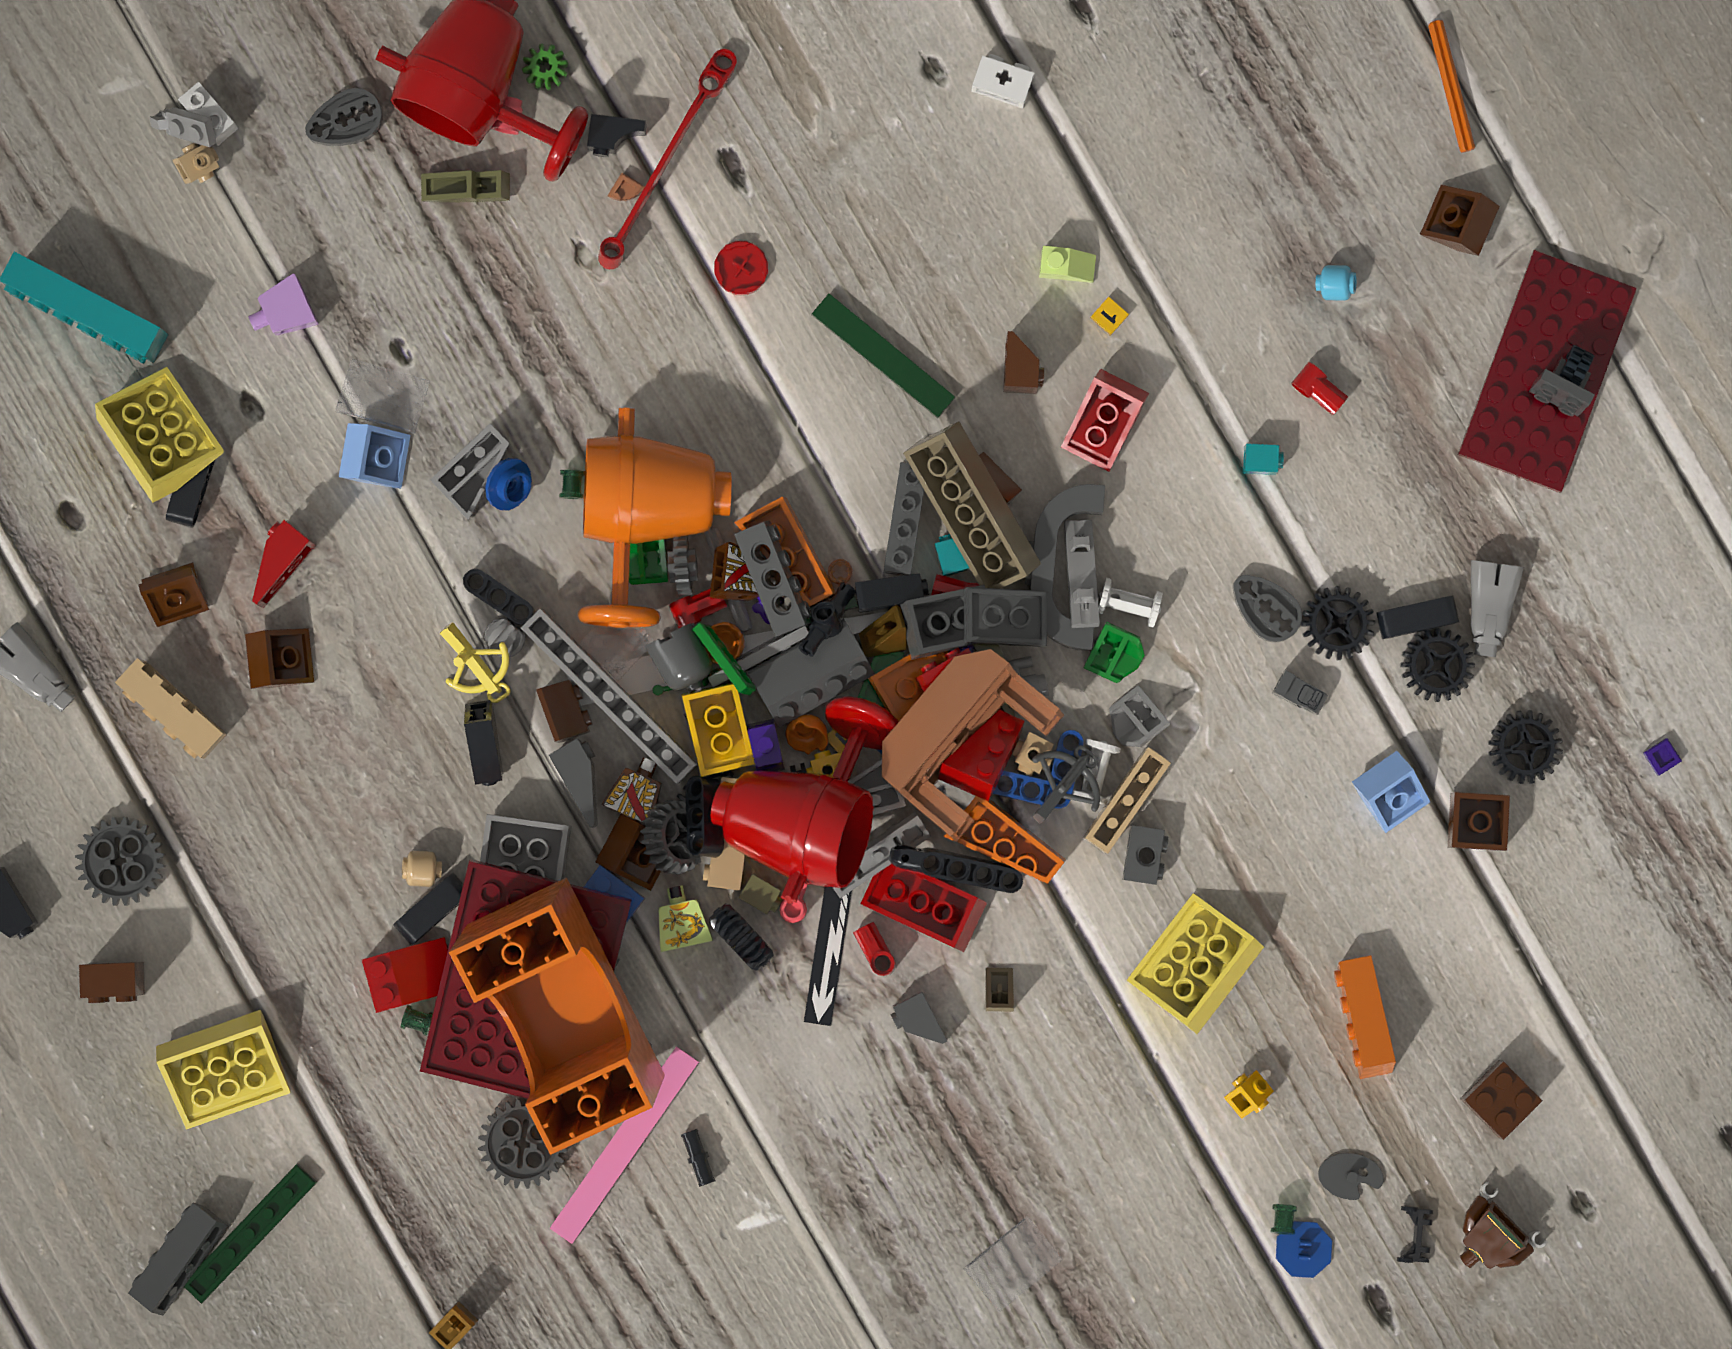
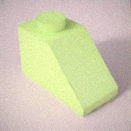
(1067, 264)

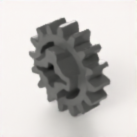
(682, 565)

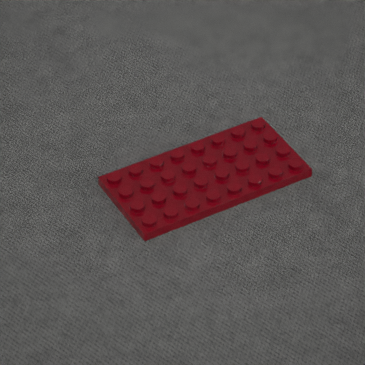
(1551, 313)

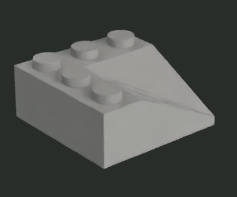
(526, 846)

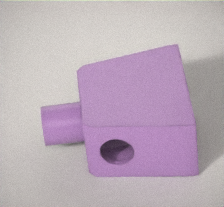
(284, 308)

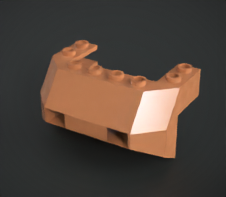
(946, 717)

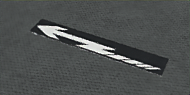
(827, 957)

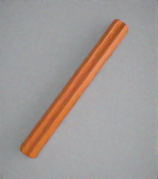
(1451, 86)

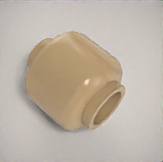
(421, 868)

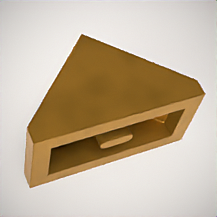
(884, 634)
(453, 1326)

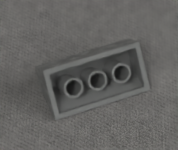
(798, 683)

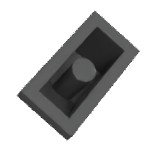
(917, 1018)

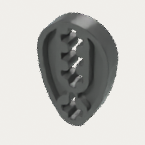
(355, 131)
(1259, 621)

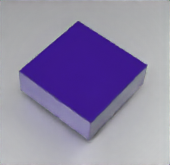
(1662, 757)

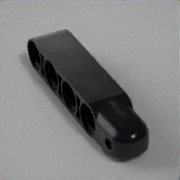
(915, 857)

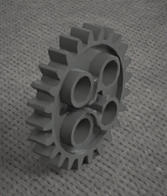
(95, 865)
(497, 1139)

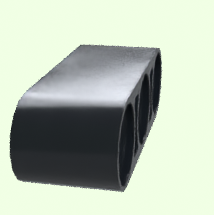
(187, 500)
(486, 591)
(1417, 617)
(702, 835)
(430, 909)

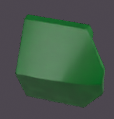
(648, 563)
(1115, 653)

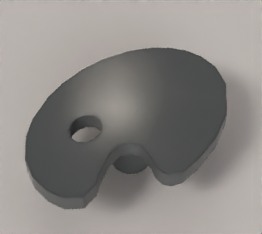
(1341, 1175)

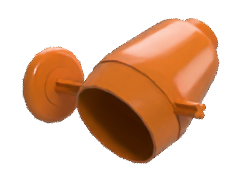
(644, 494)

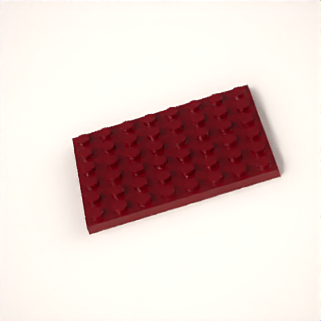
(471, 1038)

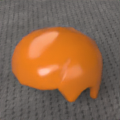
(731, 637)
(807, 734)

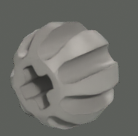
(505, 631)

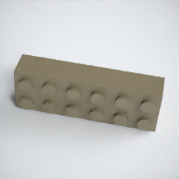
(972, 507)

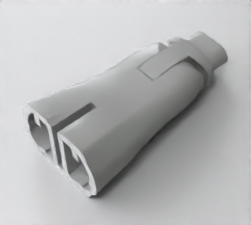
(1492, 602)
(31, 670)

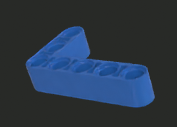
(1045, 789)

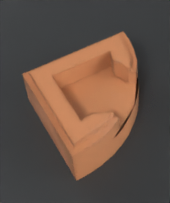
(625, 189)

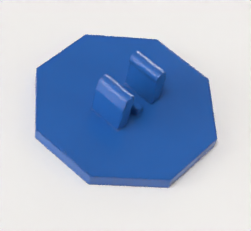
(1304, 1252)

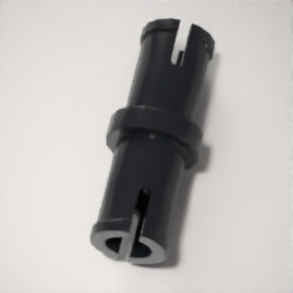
(698, 1157)

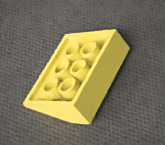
(158, 433)
(1195, 963)
(222, 1069)

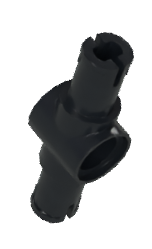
(827, 619)

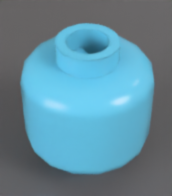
(1336, 282)

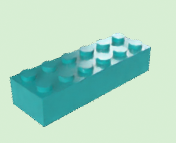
(79, 305)

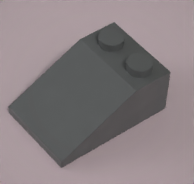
(935, 623)
(578, 774)

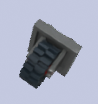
(1566, 383)

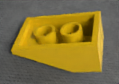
(718, 729)

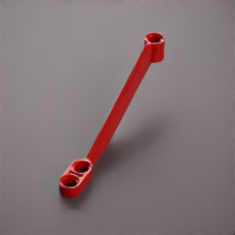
(712, 71)

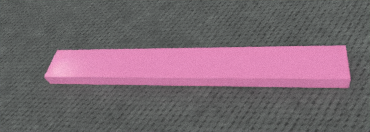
(621, 1150)

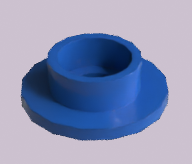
(508, 484)

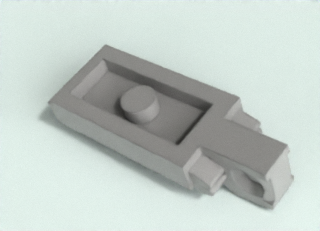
(185, 126)

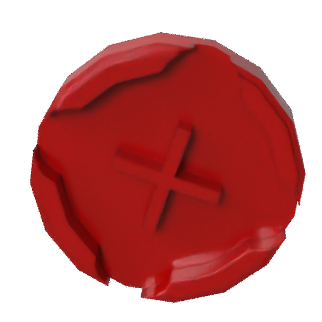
(741, 268)

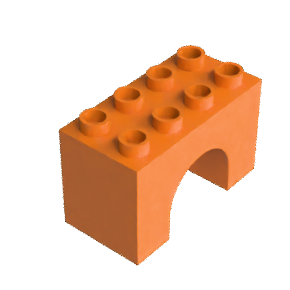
(565, 1013)

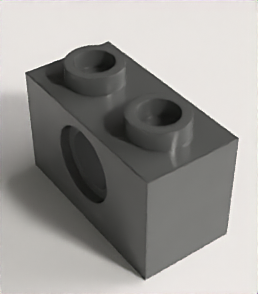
(1135, 869)

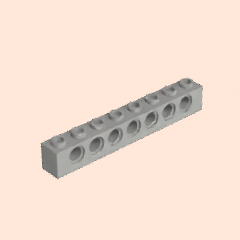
(609, 696)

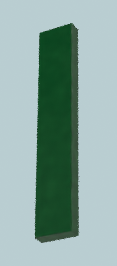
(883, 355)
(250, 1233)

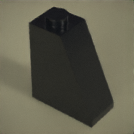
(888, 592)
(483, 742)
(15, 914)

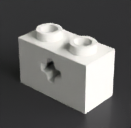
(1011, 92)
(200, 102)

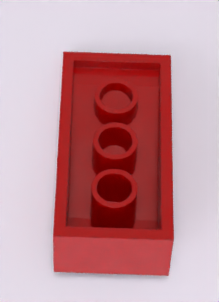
(925, 905)

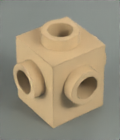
(188, 166)
(1021, 751)

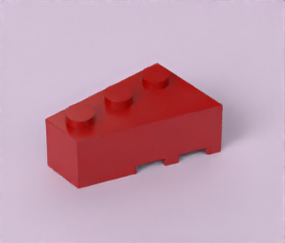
(983, 757)

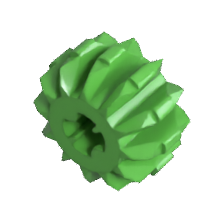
(534, 69)

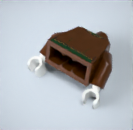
(1494, 1236)

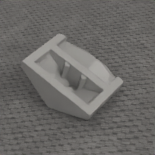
(1136, 719)

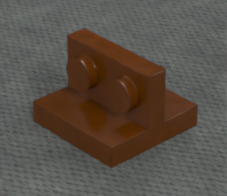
(173, 594)

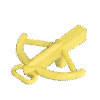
(471, 657)

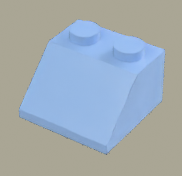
(374, 455)
(1391, 791)

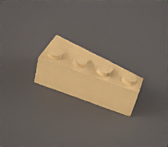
(171, 708)

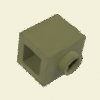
(761, 895)

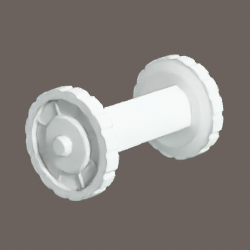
(1130, 602)
(1103, 753)

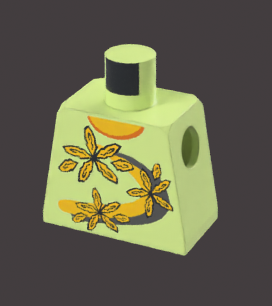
(682, 922)

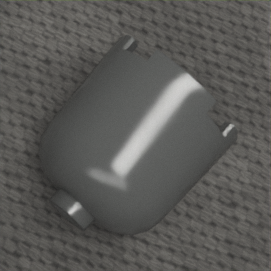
(682, 659)

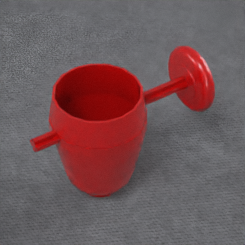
(462, 78)
(808, 822)

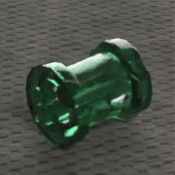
(571, 484)
(411, 1014)
(1283, 1219)

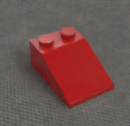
(1104, 419)
(281, 557)
(406, 974)

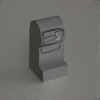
(1299, 693)

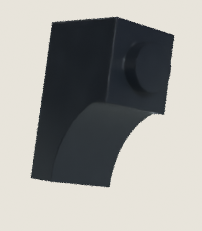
(609, 132)

